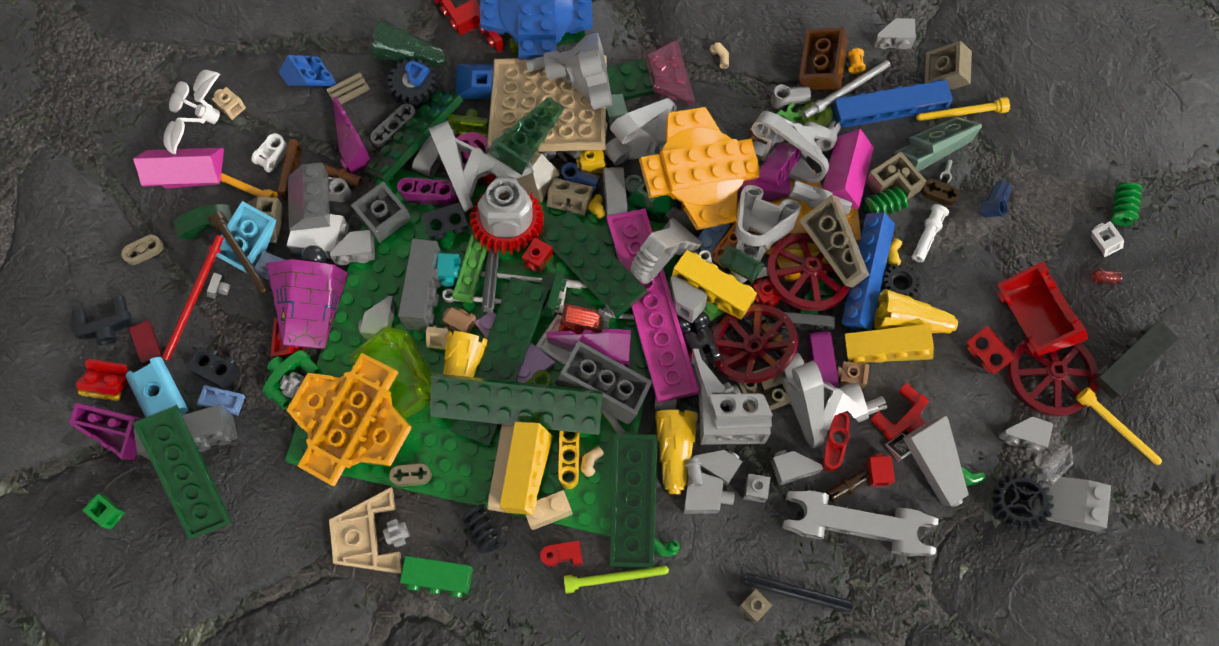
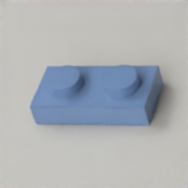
(712, 236)

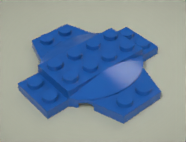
(536, 23)

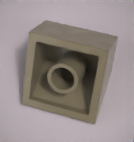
(949, 64)

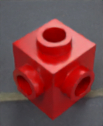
(765, 293)

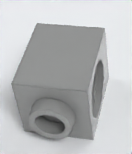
(756, 488)

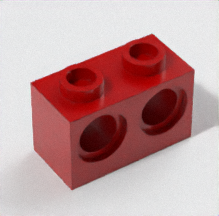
(995, 345)

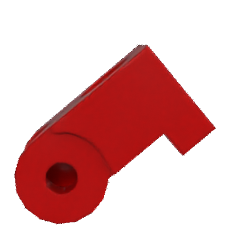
(563, 552)

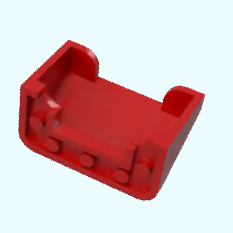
(1041, 310)

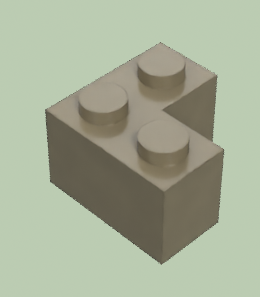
(896, 173)

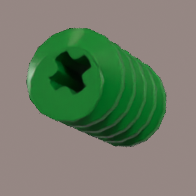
(885, 201)
(1126, 204)

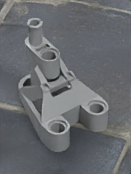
(582, 71)
(639, 131)
(809, 139)
(477, 166)
(763, 218)
(819, 401)

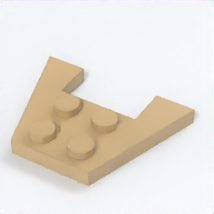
(356, 539)

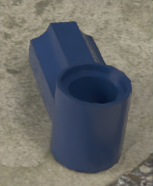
(580, 176)
(997, 201)

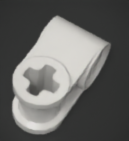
(270, 153)

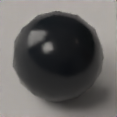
(313, 254)

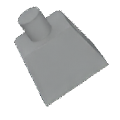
(707, 497)

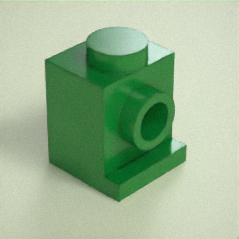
(103, 511)

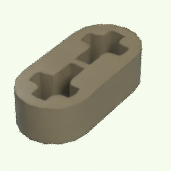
(410, 480)

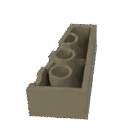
(836, 241)

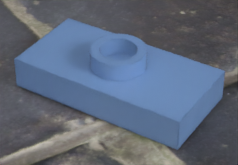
(214, 396)

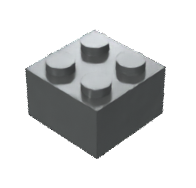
(381, 212)

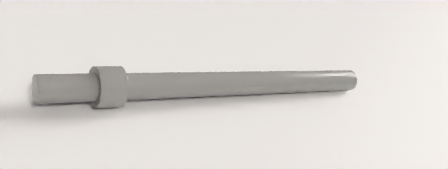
(820, 105)

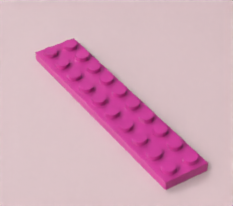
(654, 314)

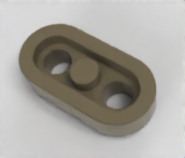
(143, 249)

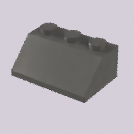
(308, 197)

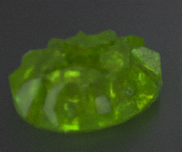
(824, 116)

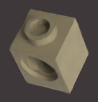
(755, 606)

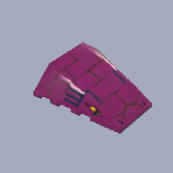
(305, 300)

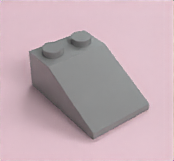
(1077, 503)

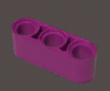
(780, 164)
(419, 187)
(822, 353)

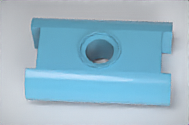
(149, 380)

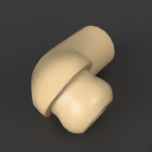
(719, 49)
(588, 461)

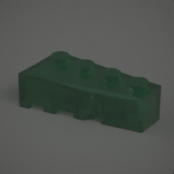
(524, 139)

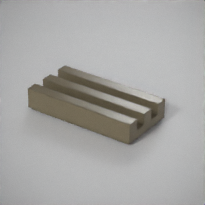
(347, 87)

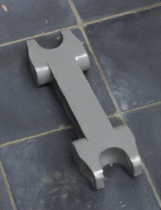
(899, 529)

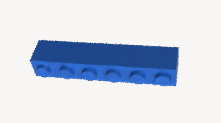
(892, 103)
(864, 296)

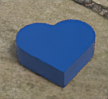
(416, 72)

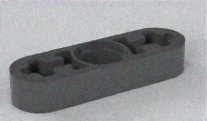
(379, 131)
(811, 322)

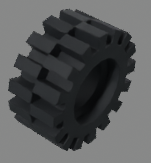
(906, 274)

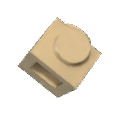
(227, 100)

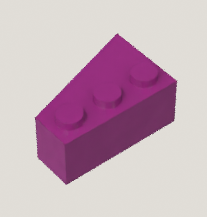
(107, 427)

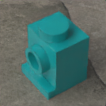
(449, 268)

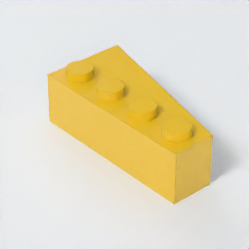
(720, 287)
(890, 344)
(525, 467)

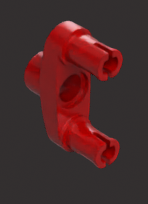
(910, 421)
(833, 450)

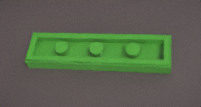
(470, 271)

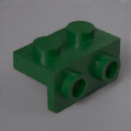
(555, 285)

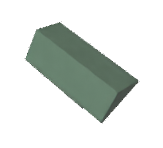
(939, 141)

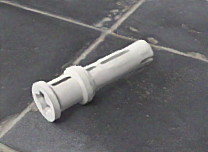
(932, 226)

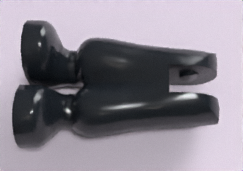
(701, 337)

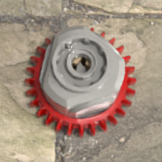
(506, 216)

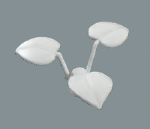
(204, 112)

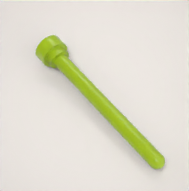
(572, 582)

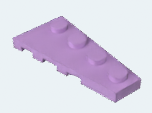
(534, 359)

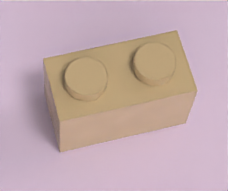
(549, 510)

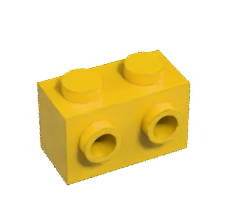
(591, 161)

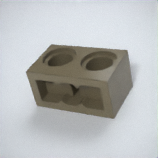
(569, 196)

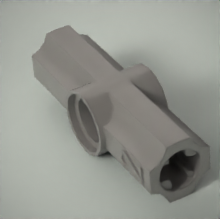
(814, 196)

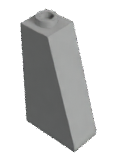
(938, 459)

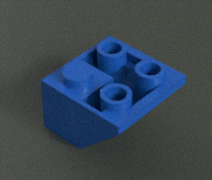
(305, 72)
(474, 81)

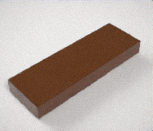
(290, 165)

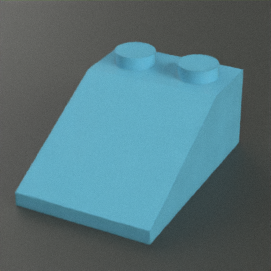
(252, 232)

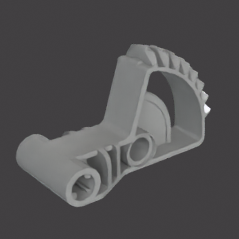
(660, 248)

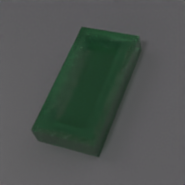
(741, 263)

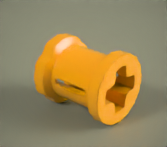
(856, 61)

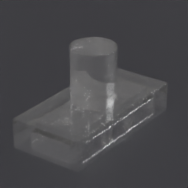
(1055, 465)

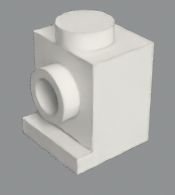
(1115, 241)

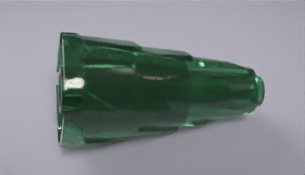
(400, 45)

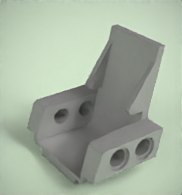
(733, 426)

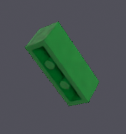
(436, 576)

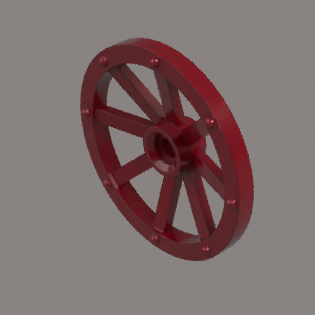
(806, 273)
(753, 341)
(1052, 377)

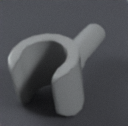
(946, 173)

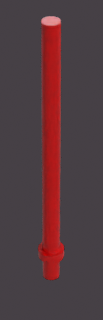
(214, 249)

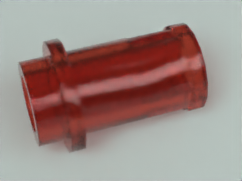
(1101, 276)

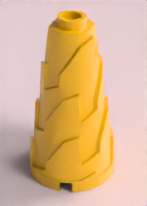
(902, 311)
(463, 353)
(675, 437)

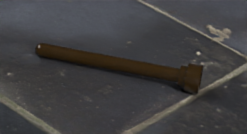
(219, 222)

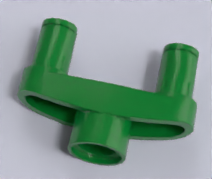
(281, 367)

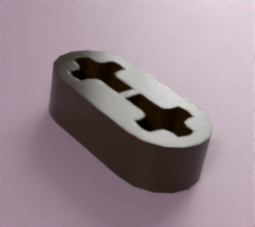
(940, 192)

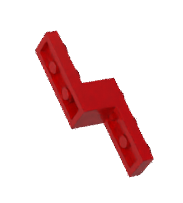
(468, 18)

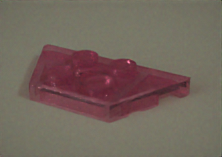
(669, 73)

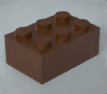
(823, 58)

